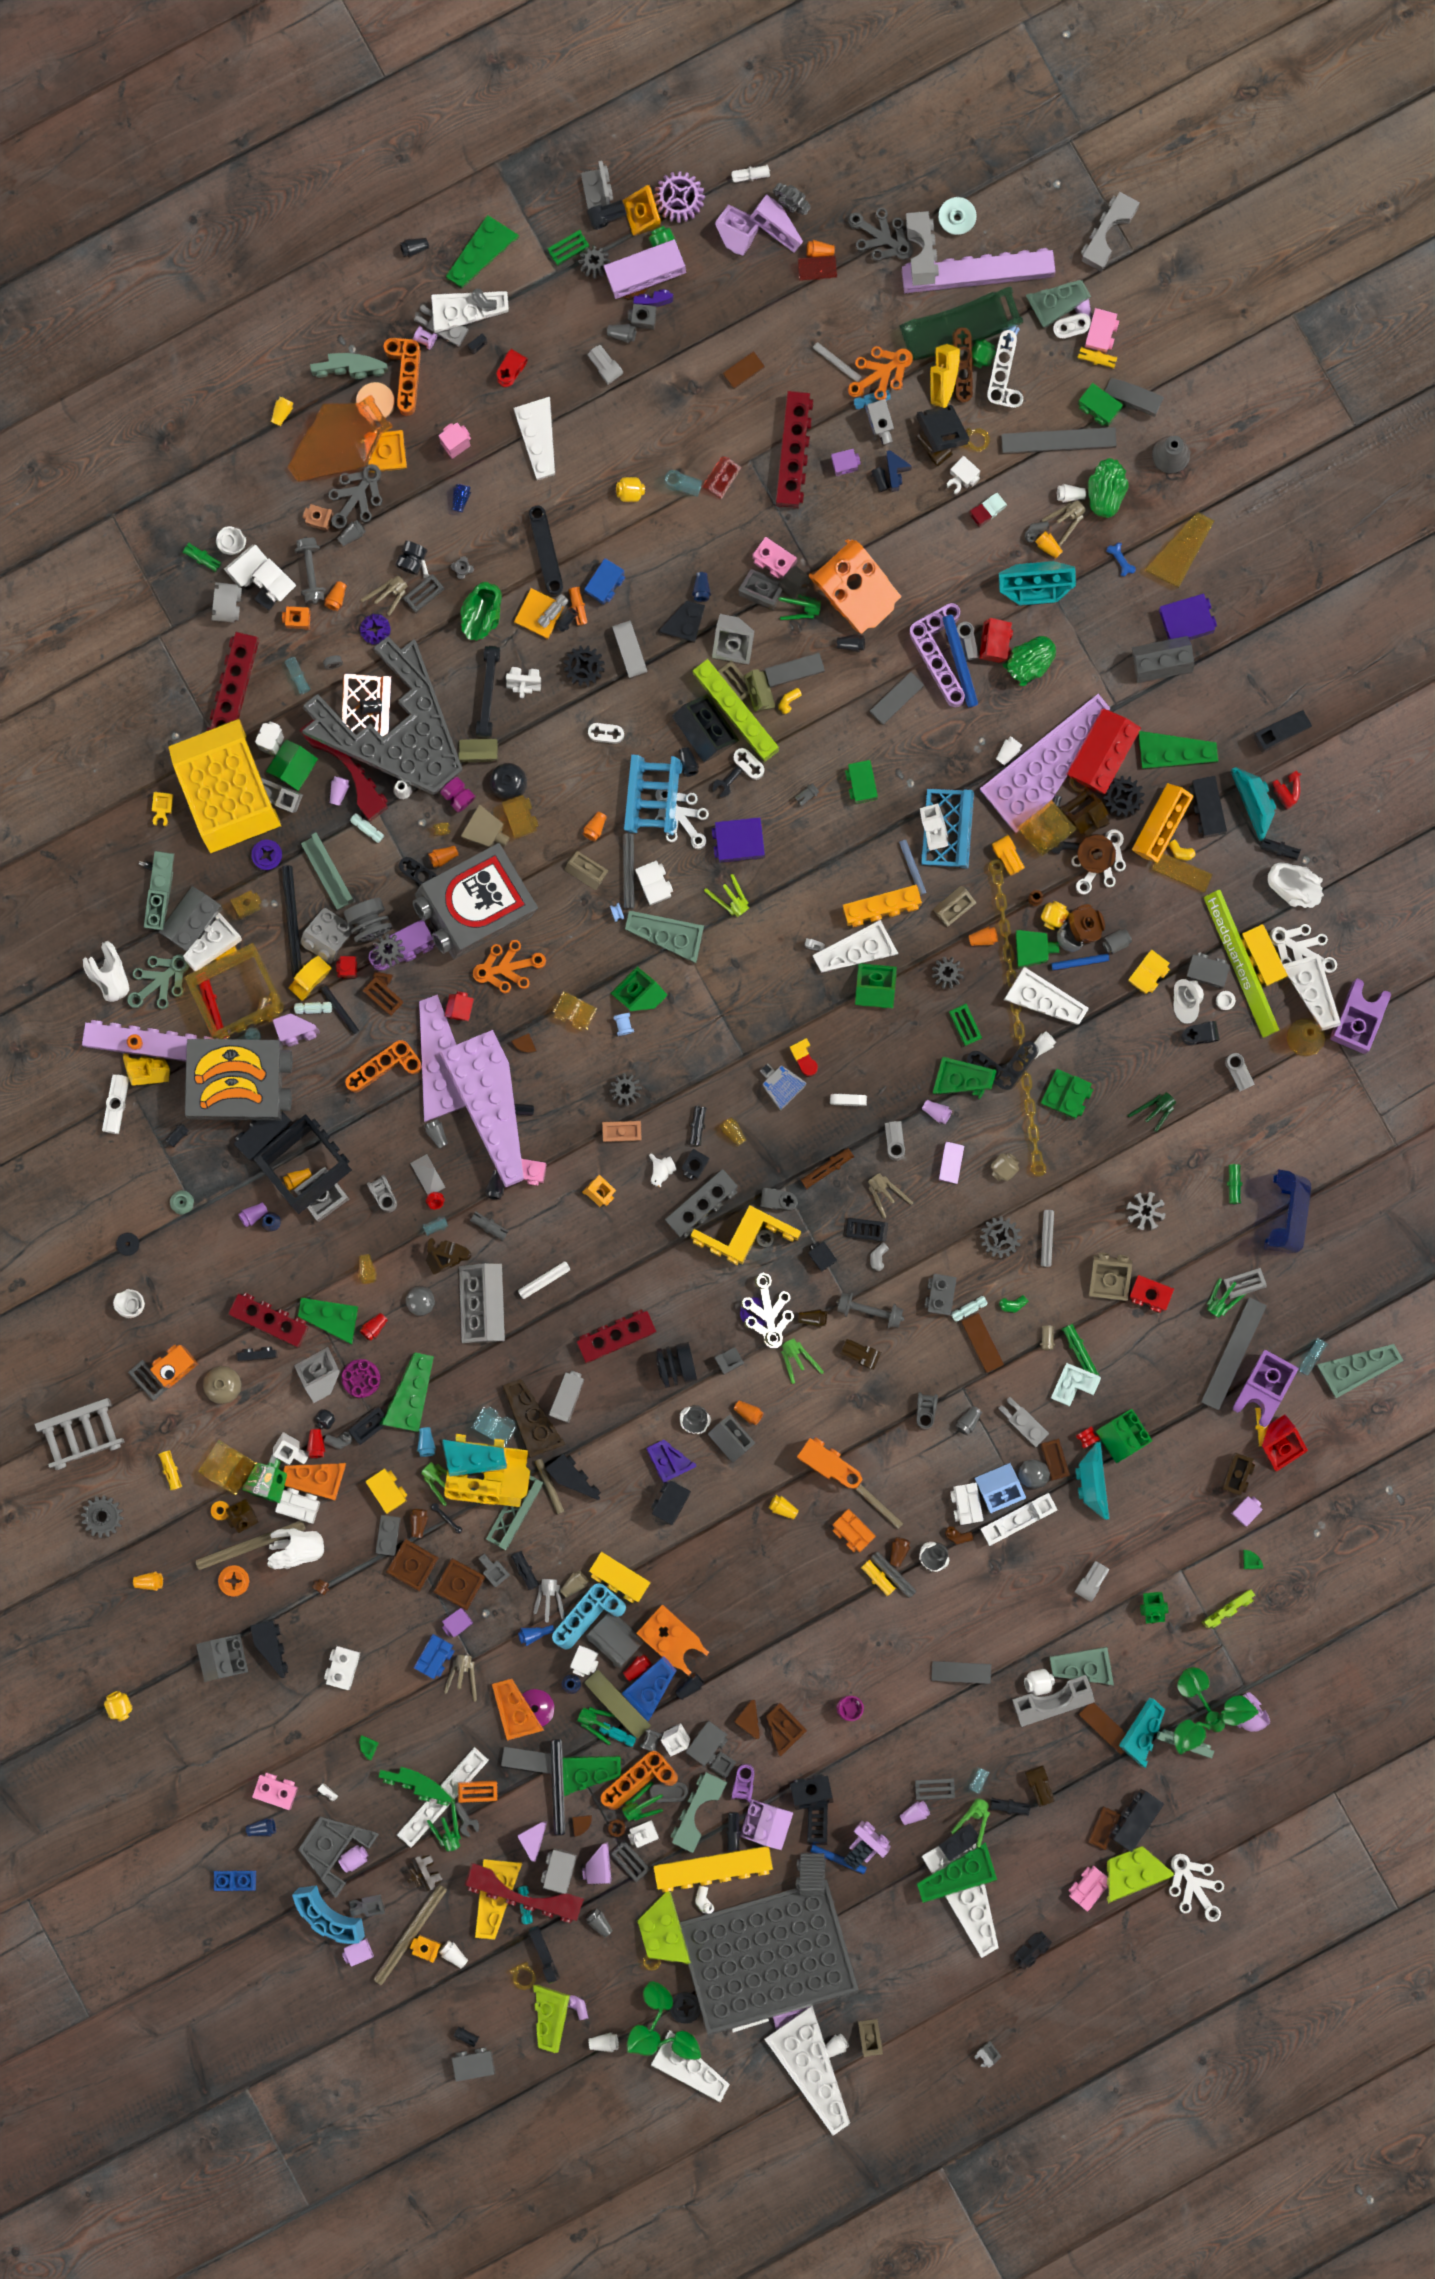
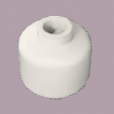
(1039, 1682)

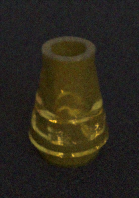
(733, 1131)
(367, 1272)

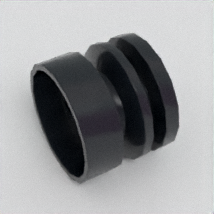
(676, 1364)

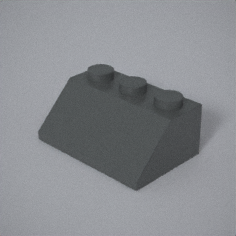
(1163, 659)
(190, 919)

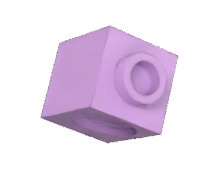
(1247, 1510)
(357, 1953)

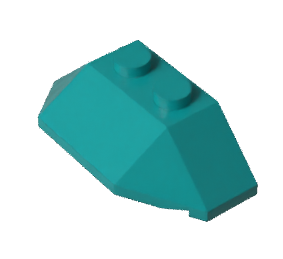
(1037, 582)
(1255, 800)
(1093, 1482)

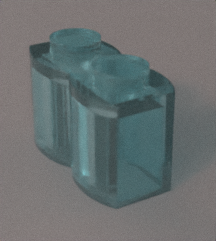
(494, 1426)

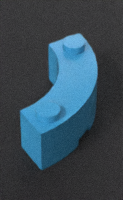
(324, 1919)

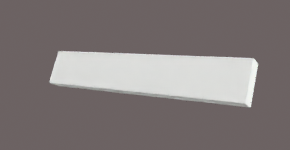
(431, 1810)

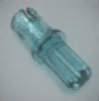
(297, 675)
(252, 1034)
(1312, 1356)

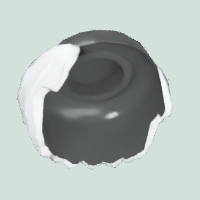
(694, 1419)
(934, 1556)

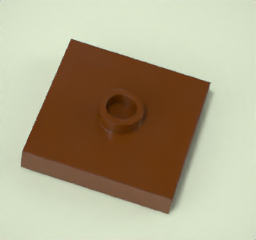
(412, 1565)
(459, 1584)

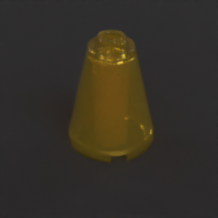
(1301, 1042)

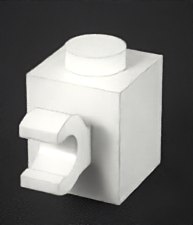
(963, 473)
(288, 1449)
(643, 1834)

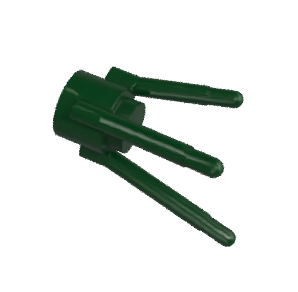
(1165, 1103)

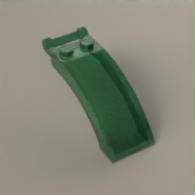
(982, 317)

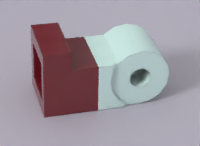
(987, 510)

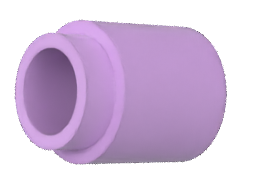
(353, 1858)

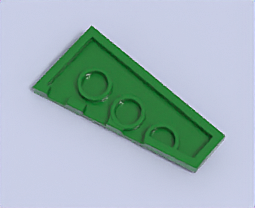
(484, 246)
(1172, 751)
(408, 1403)
(963, 1874)

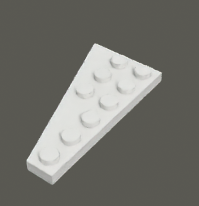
(969, 1905)
(805, 2057)

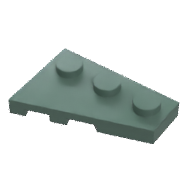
(1057, 301)
(1090, 1662)
(1168, 1736)

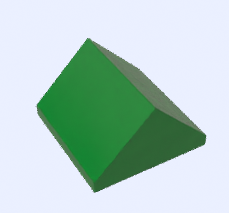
(292, 765)

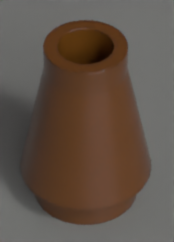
(418, 1522)
(899, 1551)

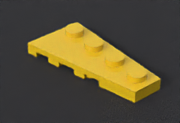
(492, 1910)

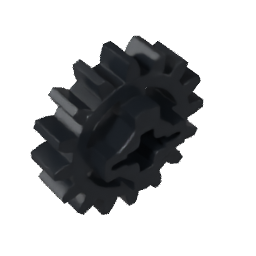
(591, 661)
(1129, 808)

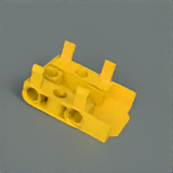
(499, 1486)

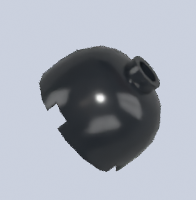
(508, 781)

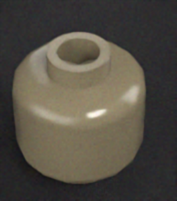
(1005, 1167)

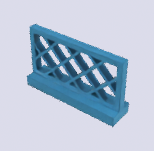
(964, 828)

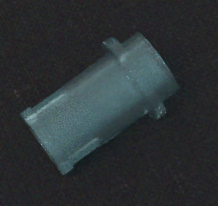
(435, 1225)
(979, 1780)

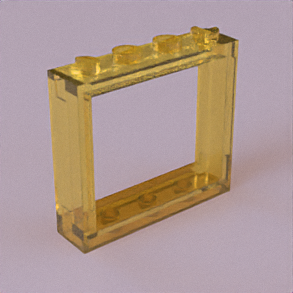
(220, 966)

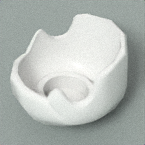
(230, 540)
(129, 1303)

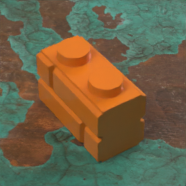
(853, 1531)

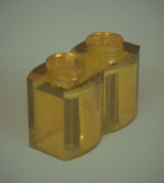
(519, 816)
(575, 1011)

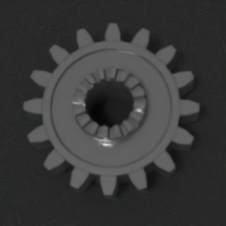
(93, 1511)

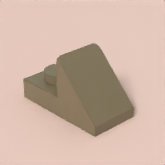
(870, 2037)

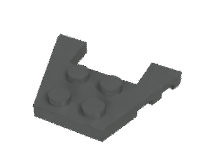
(326, 1845)

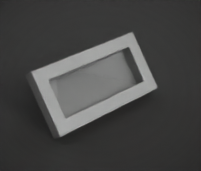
(427, 1174)

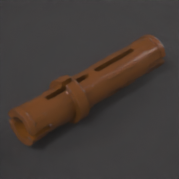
(846, 1155)

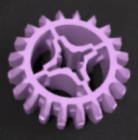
(684, 192)

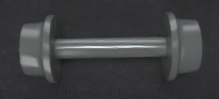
(307, 547)
(894, 1316)

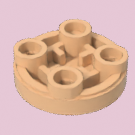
(383, 398)

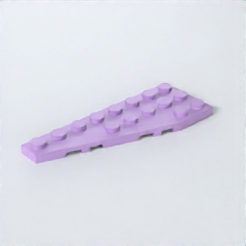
(1042, 768)
(486, 1089)

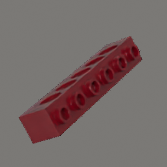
(795, 401)
(238, 642)

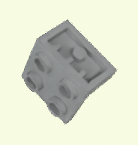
(596, 186)

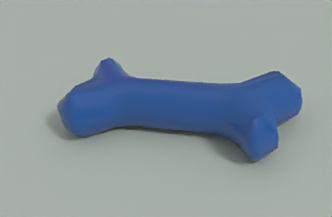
(1116, 551)

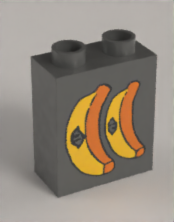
(236, 1079)

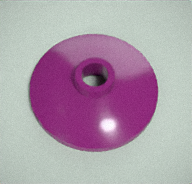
(544, 1703)

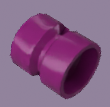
(457, 794)
(850, 1708)

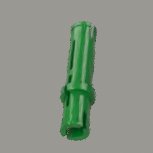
(1079, 1349)

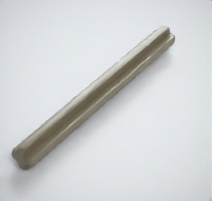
(244, 1547)
(410, 1934)

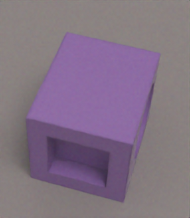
(845, 462)
(456, 1623)

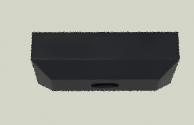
(361, 1432)

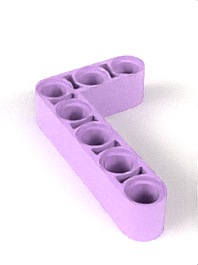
(935, 654)

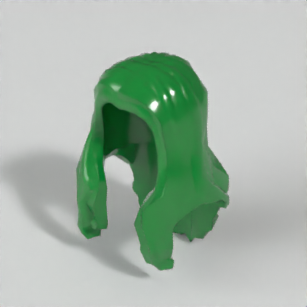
(1107, 488)
(481, 611)
(1031, 659)

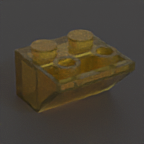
(227, 1467)

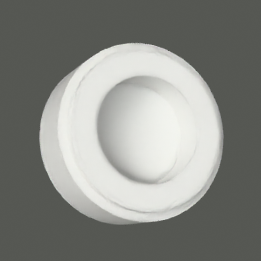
(1225, 1000)

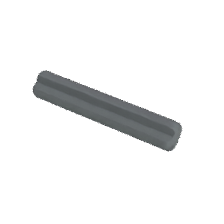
(886, 1567)

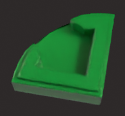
(1251, 1560)
(368, 1747)

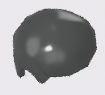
(1066, 939)
(420, 1300)
(1033, 1474)

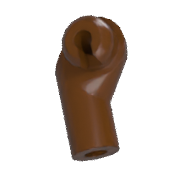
(956, 1537)

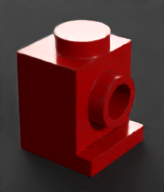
(346, 967)

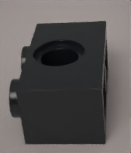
(803, 1800)

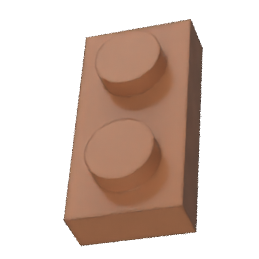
(622, 1131)

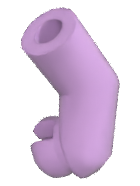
(578, 2005)

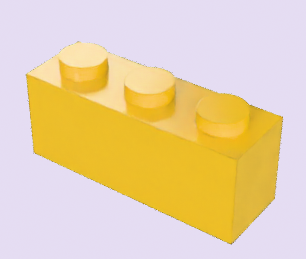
(1263, 956)
(619, 1578)

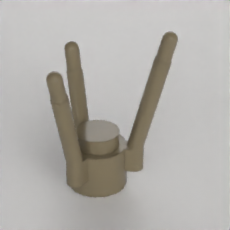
(1073, 510)
(395, 586)
(878, 1184)
(462, 1664)

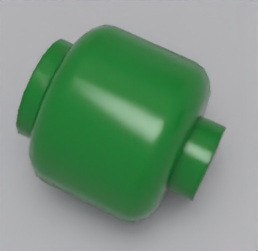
(661, 236)
(983, 353)

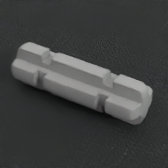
(552, 611)

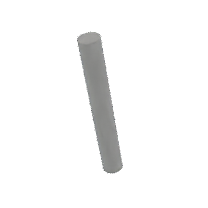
(837, 362)

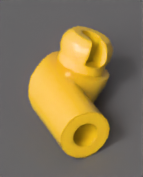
(1181, 853)

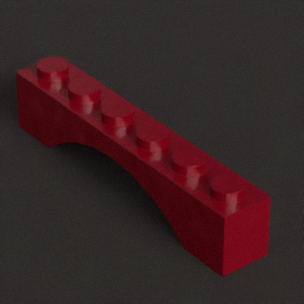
(367, 798)
(484, 1879)

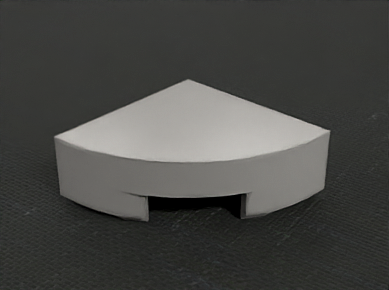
(814, 945)

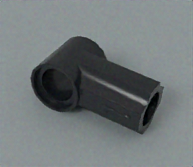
(601, 215)

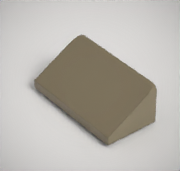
(586, 870)
(954, 906)

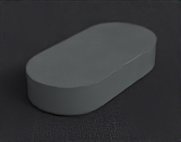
(674, 1793)

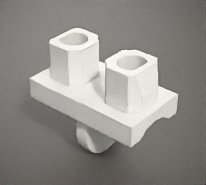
(523, 683)

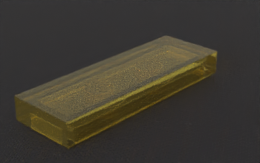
(1183, 872)

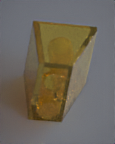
(1046, 827)

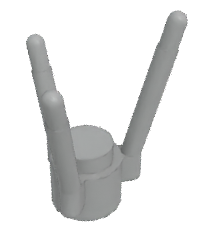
(548, 1588)

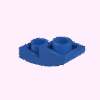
(234, 1880)

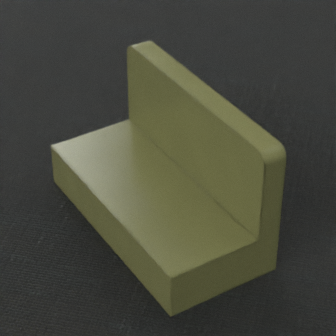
(759, 690)
(478, 750)

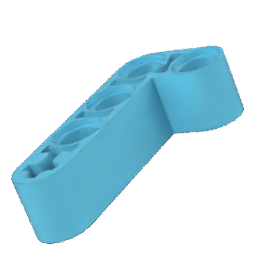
(586, 1619)

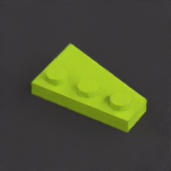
(1229, 1609)
(551, 2017)

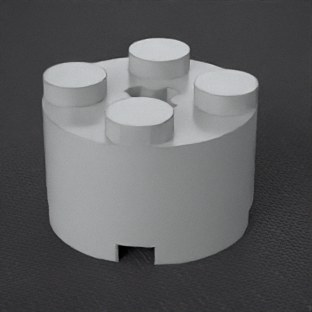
(225, 602)

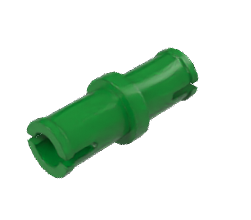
(202, 557)
(1234, 1184)

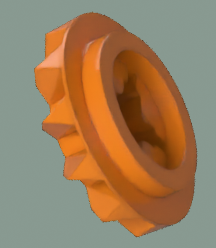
(227, 1574)

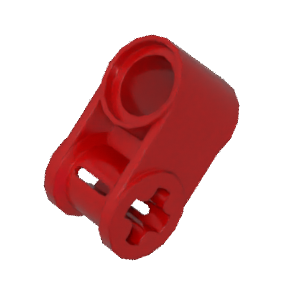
(512, 365)

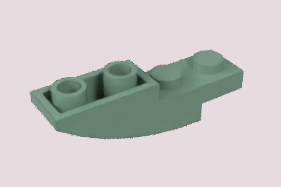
(357, 364)
(159, 890)

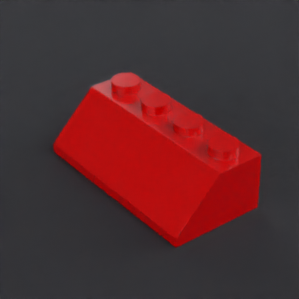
(1103, 751)

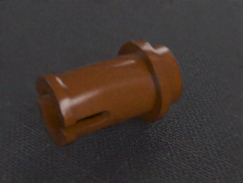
(1032, 901)

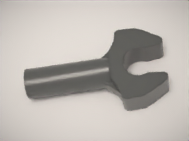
(465, 1819)

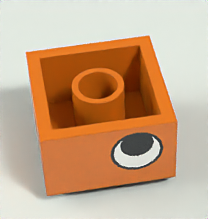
(173, 1366)

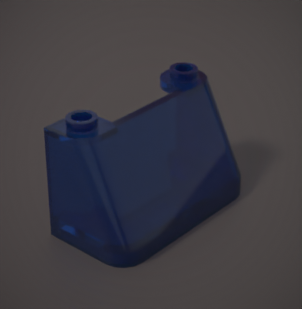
(1293, 1237)

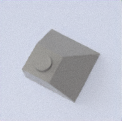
(733, 640)
(318, 1374)

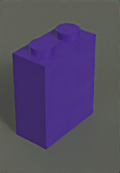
(1188, 618)
(738, 840)

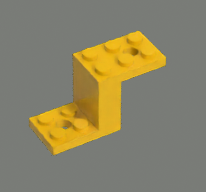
(745, 1235)

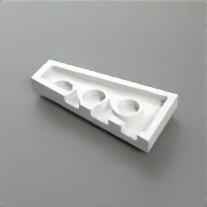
(861, 947)
(691, 2072)

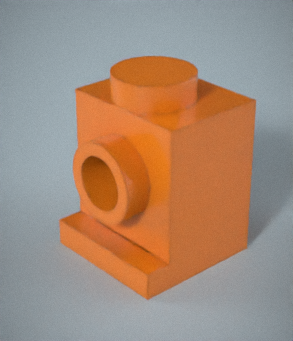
(302, 612)

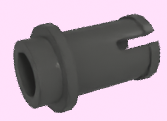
(808, 794)

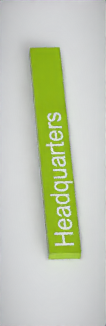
(1241, 963)

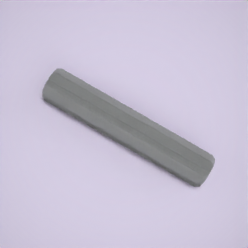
(1047, 1238)

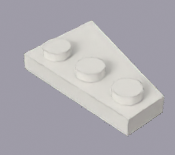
(213, 943)

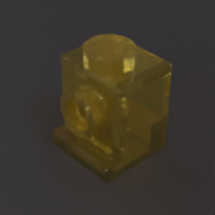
(243, 910)

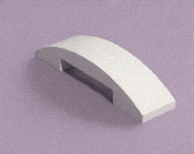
(1018, 1519)

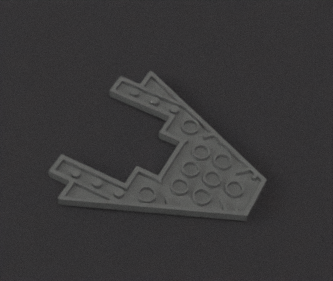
(417, 748)

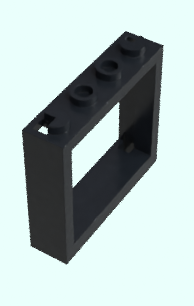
(287, 1140)

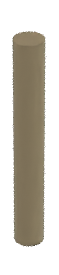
(549, 1486)
(879, 1506)

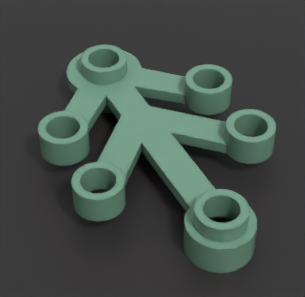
(161, 980)

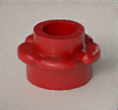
(435, 1200)

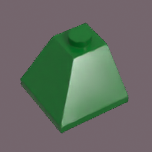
(639, 991)

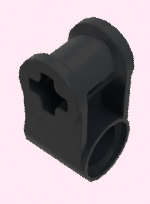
(1204, 1033)

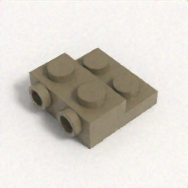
(1110, 1276)

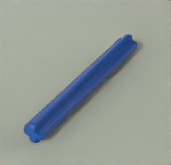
(960, 660)

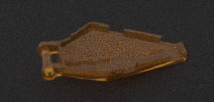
(339, 440)

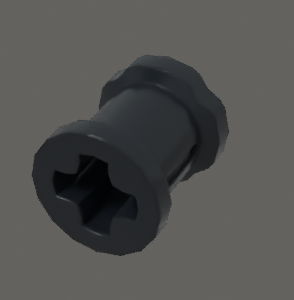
(364, 709)

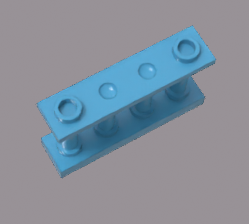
(637, 784)

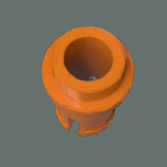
(131, 1039)

